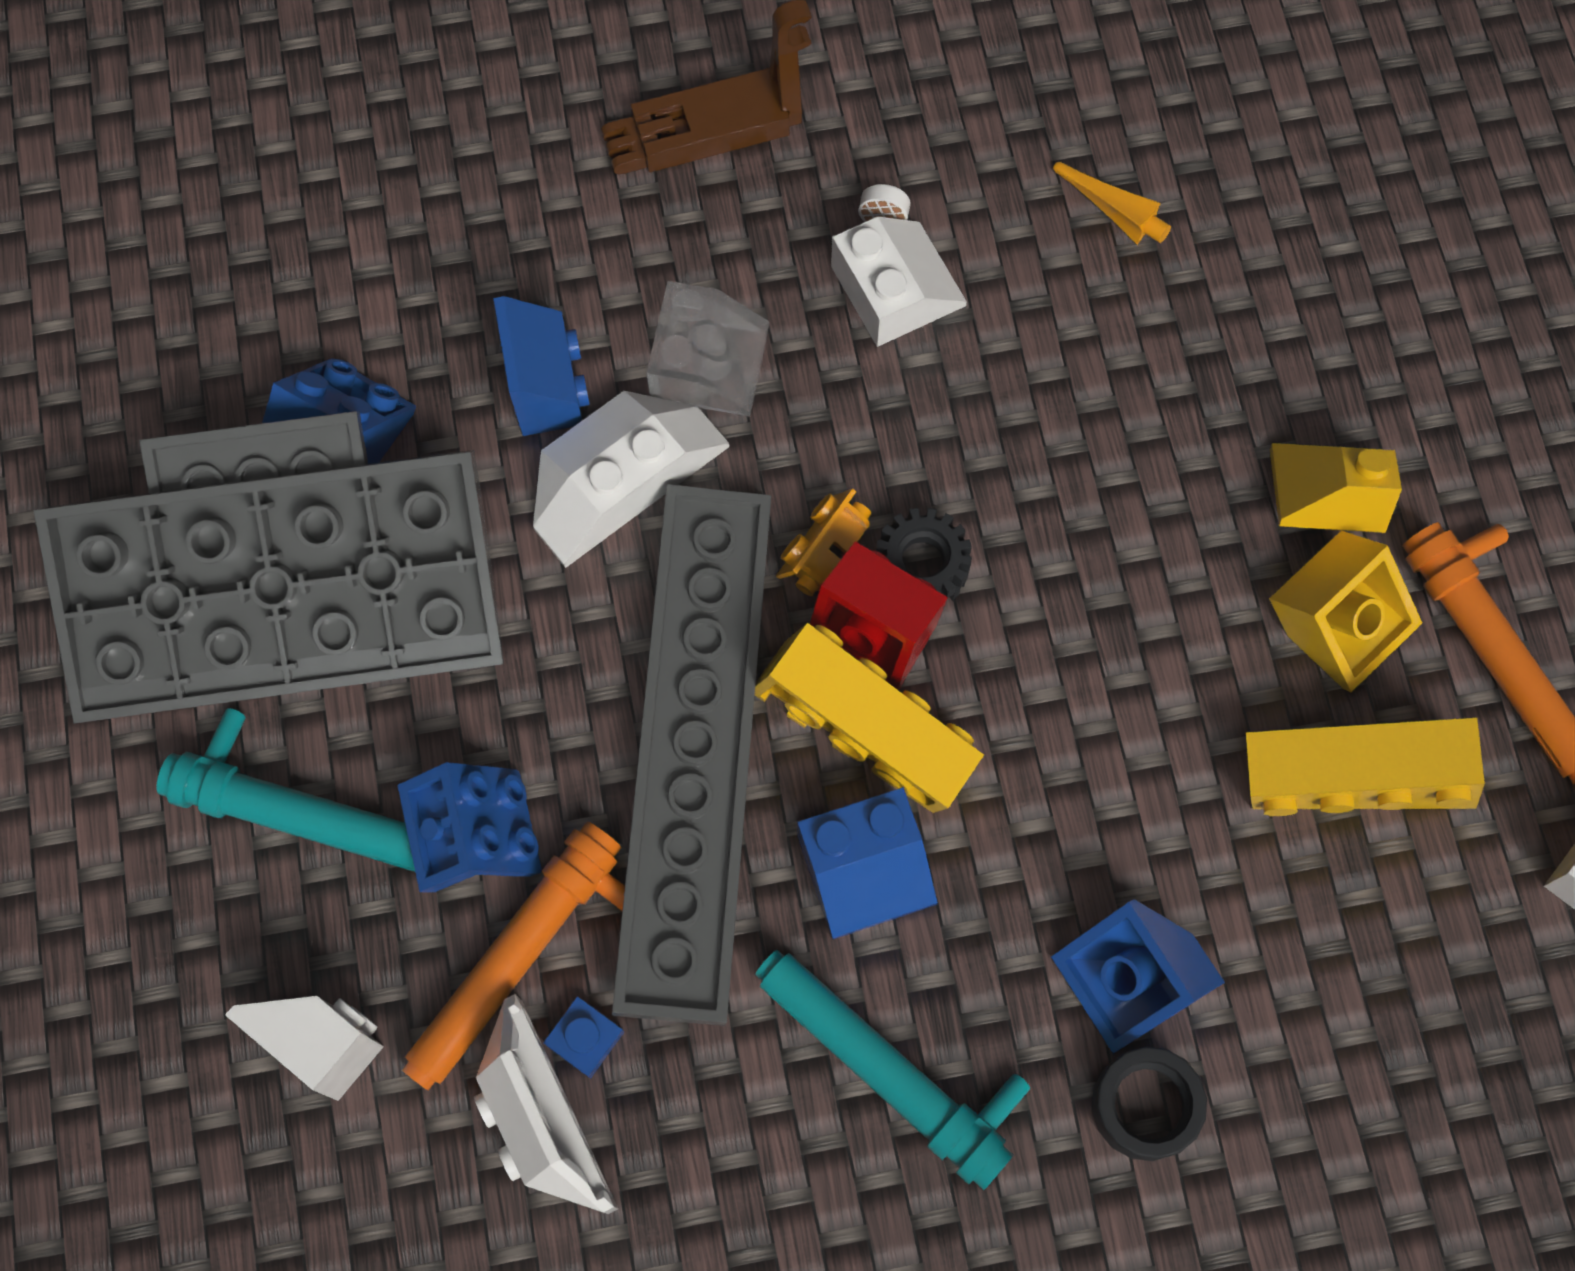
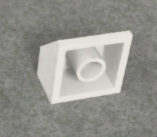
(893, 277)
(313, 1039)

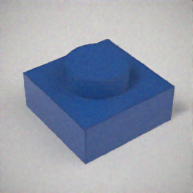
(583, 1037)

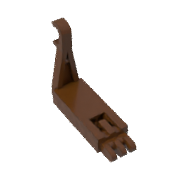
(720, 113)

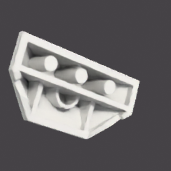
(617, 468)
(535, 1115)

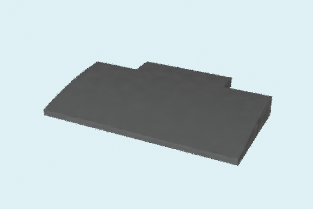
(269, 571)

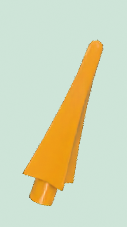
(1129, 211)

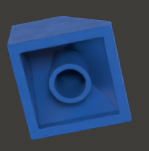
(1135, 972)

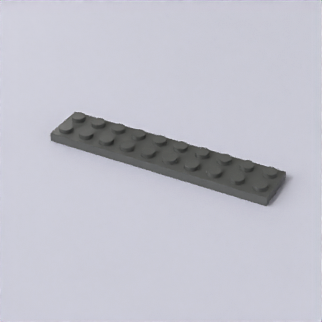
(693, 759)

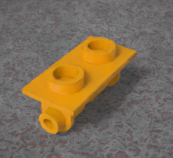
(836, 524)

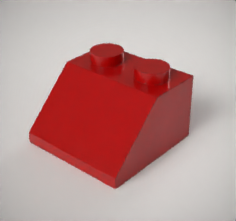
(878, 611)

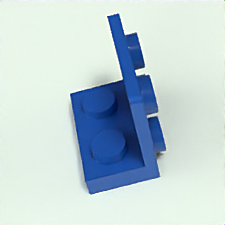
(468, 824)

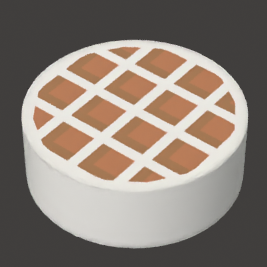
(884, 201)

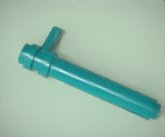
(223, 791)
(951, 1128)

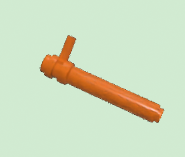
(1455, 583)
(566, 883)

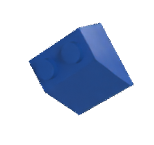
(540, 366)
(867, 863)

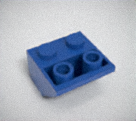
(336, 389)

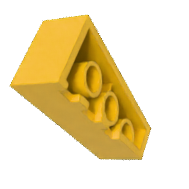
(869, 717)
(1367, 767)

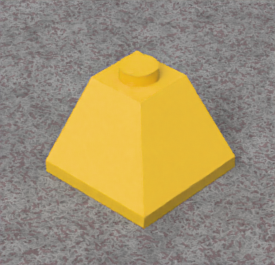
(1335, 487)

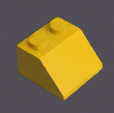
(1347, 608)

